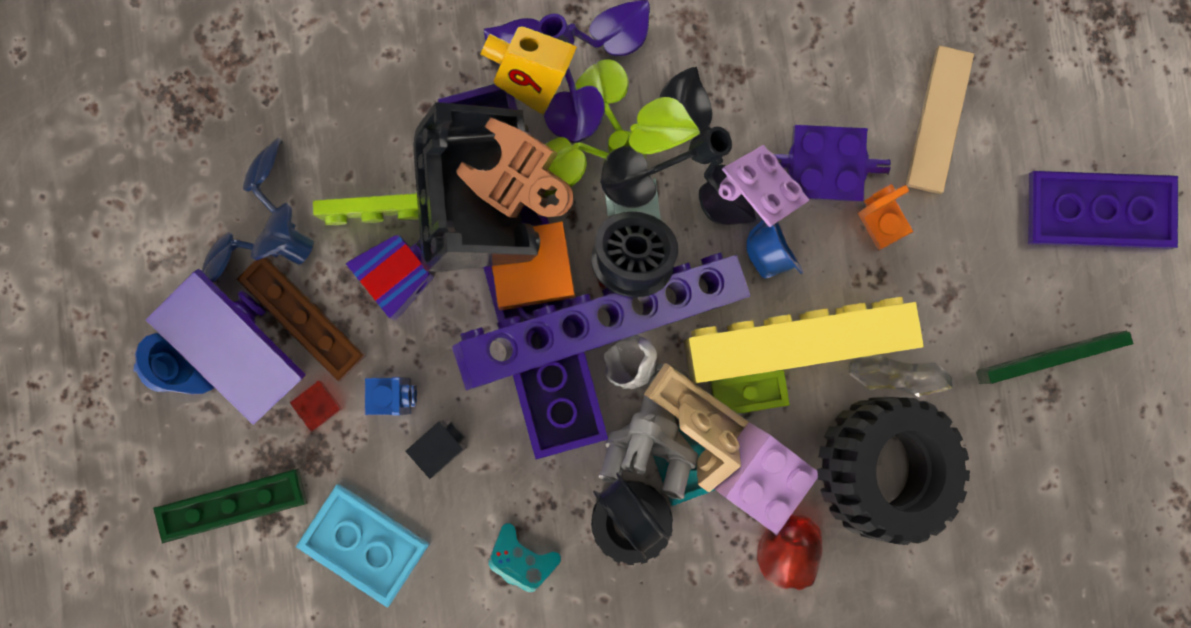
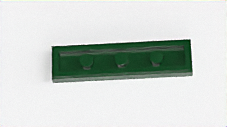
(1054, 357)
(230, 505)

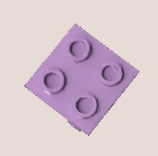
(763, 185)

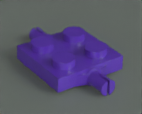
(831, 162)

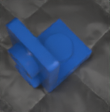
(389, 396)

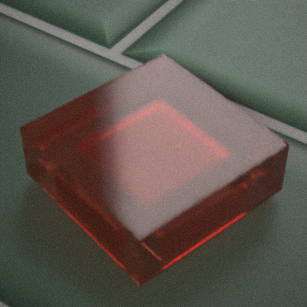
(316, 406)

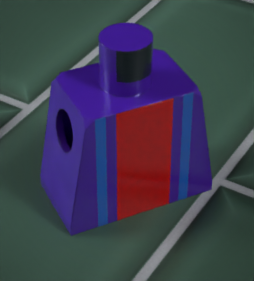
(392, 274)

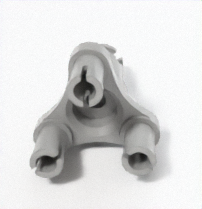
(648, 434)

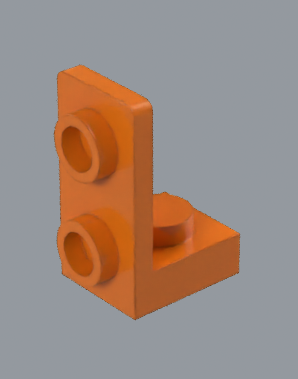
(884, 217)

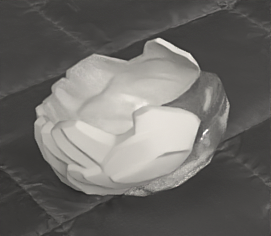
(631, 362)

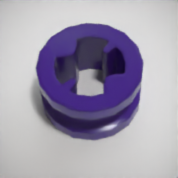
(249, 306)

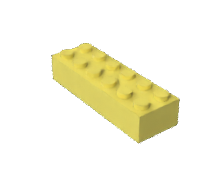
(805, 342)

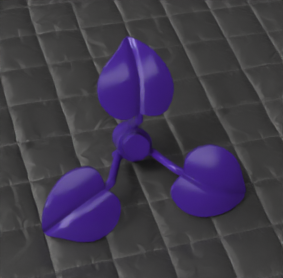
(618, 29)

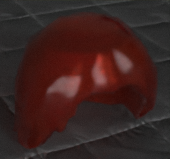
(792, 555)

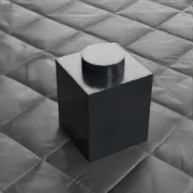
(437, 448)

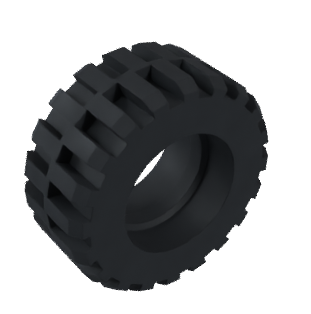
(934, 475)

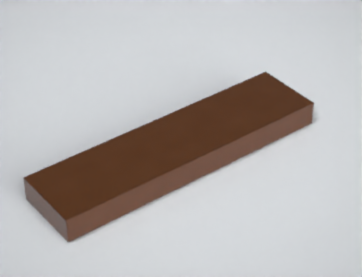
(301, 318)

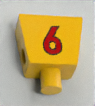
(529, 65)

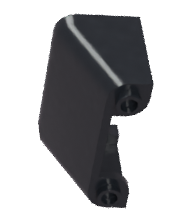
(454, 222)

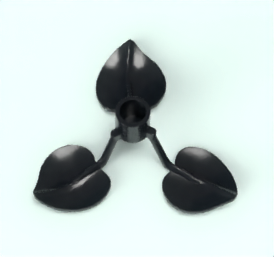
(629, 181)

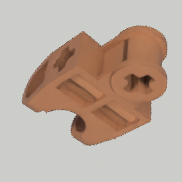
(519, 176)

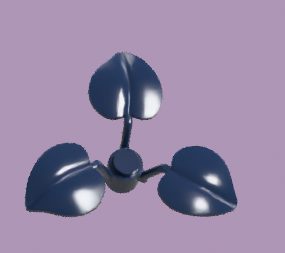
(279, 232)

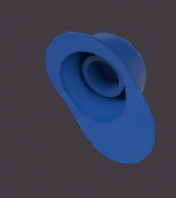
(770, 251)
(165, 369)

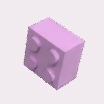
(769, 479)

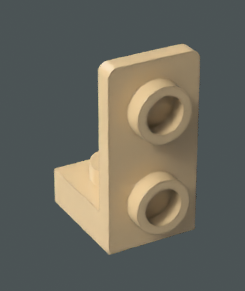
(721, 451)

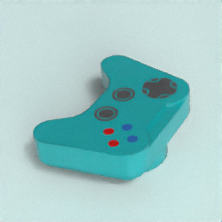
(518, 564)

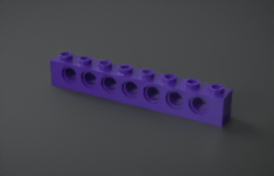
(478, 367)

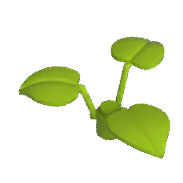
(659, 127)

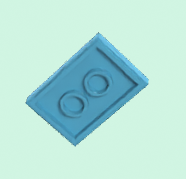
(362, 545)

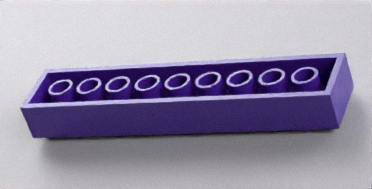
(558, 396)

